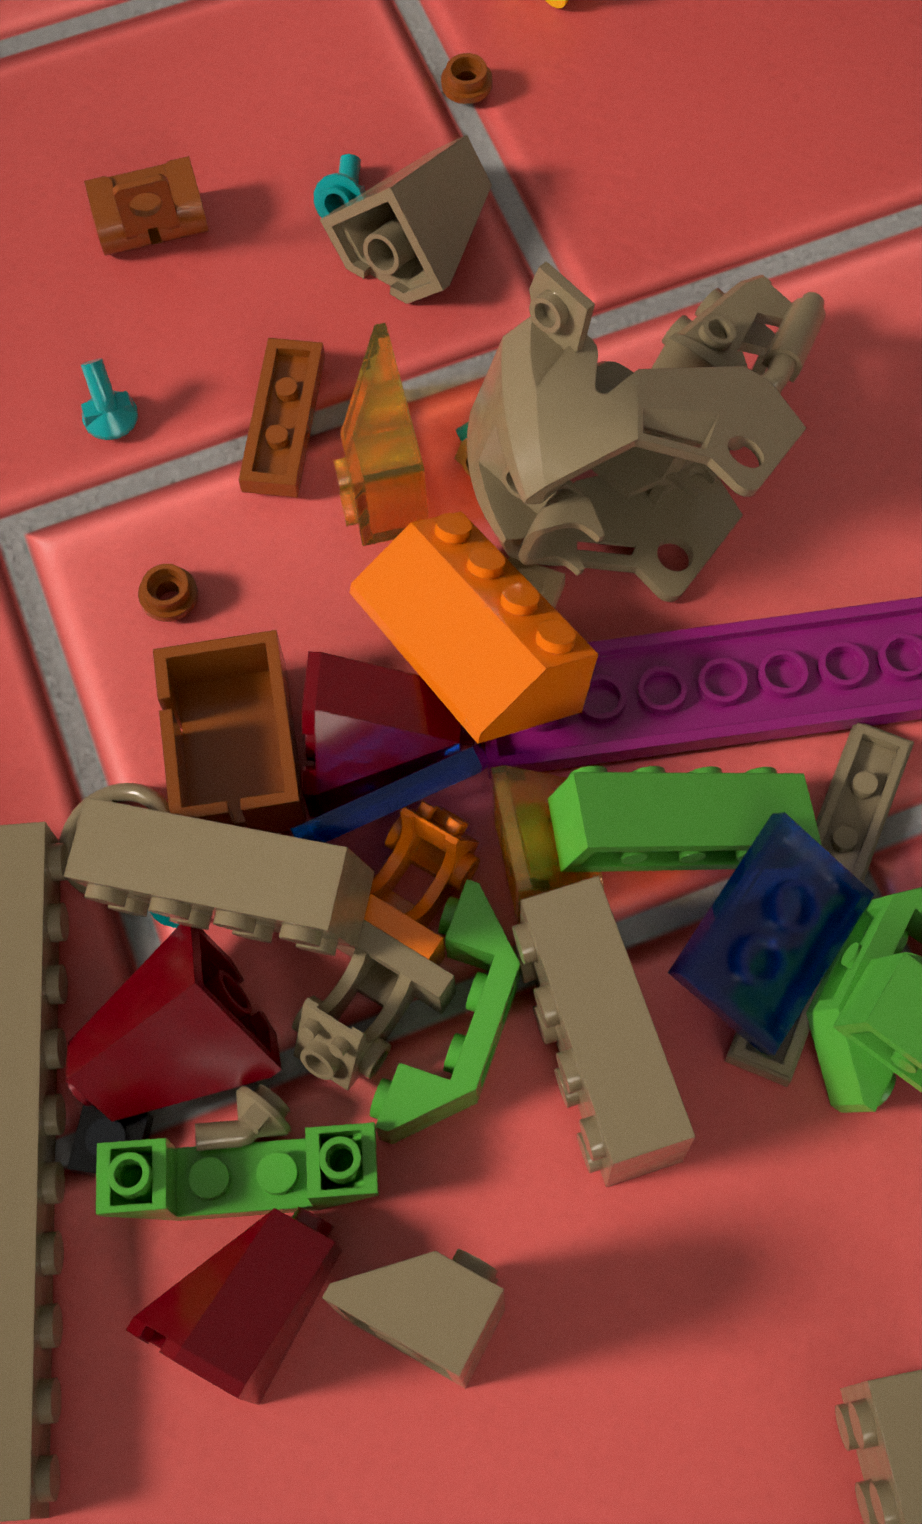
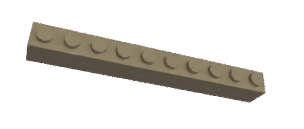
(29, 1176)

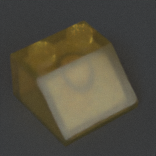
(527, 833)

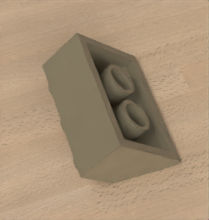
(427, 1309)

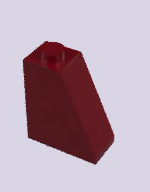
(369, 729)
(172, 1033)
(244, 1303)

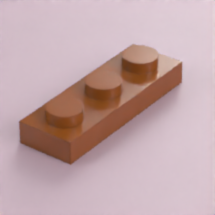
(282, 418)

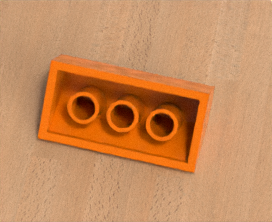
(475, 628)

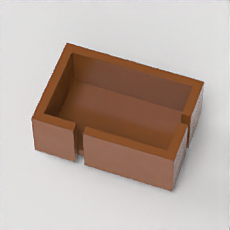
(238, 732)

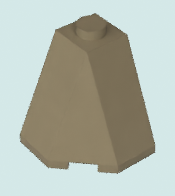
(413, 222)

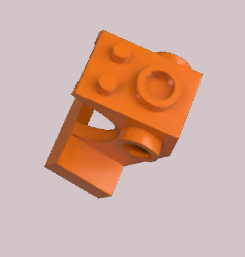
(436, 844)

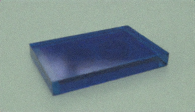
(394, 796)
(772, 933)

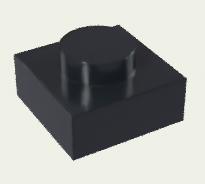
(97, 1128)

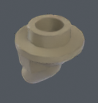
(259, 1116)

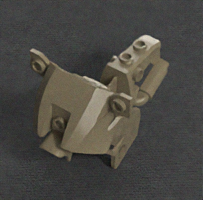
(647, 433)

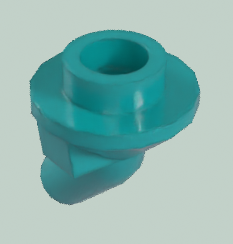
(338, 187)
(108, 412)

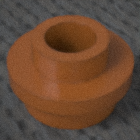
(466, 79)
(162, 580)

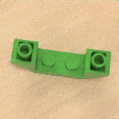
(850, 1074)
(421, 1098)
(185, 1184)

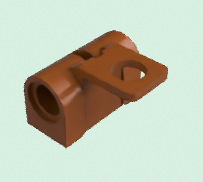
(146, 206)

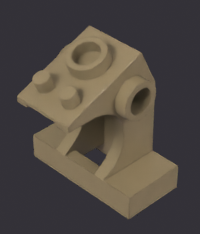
(386, 975)

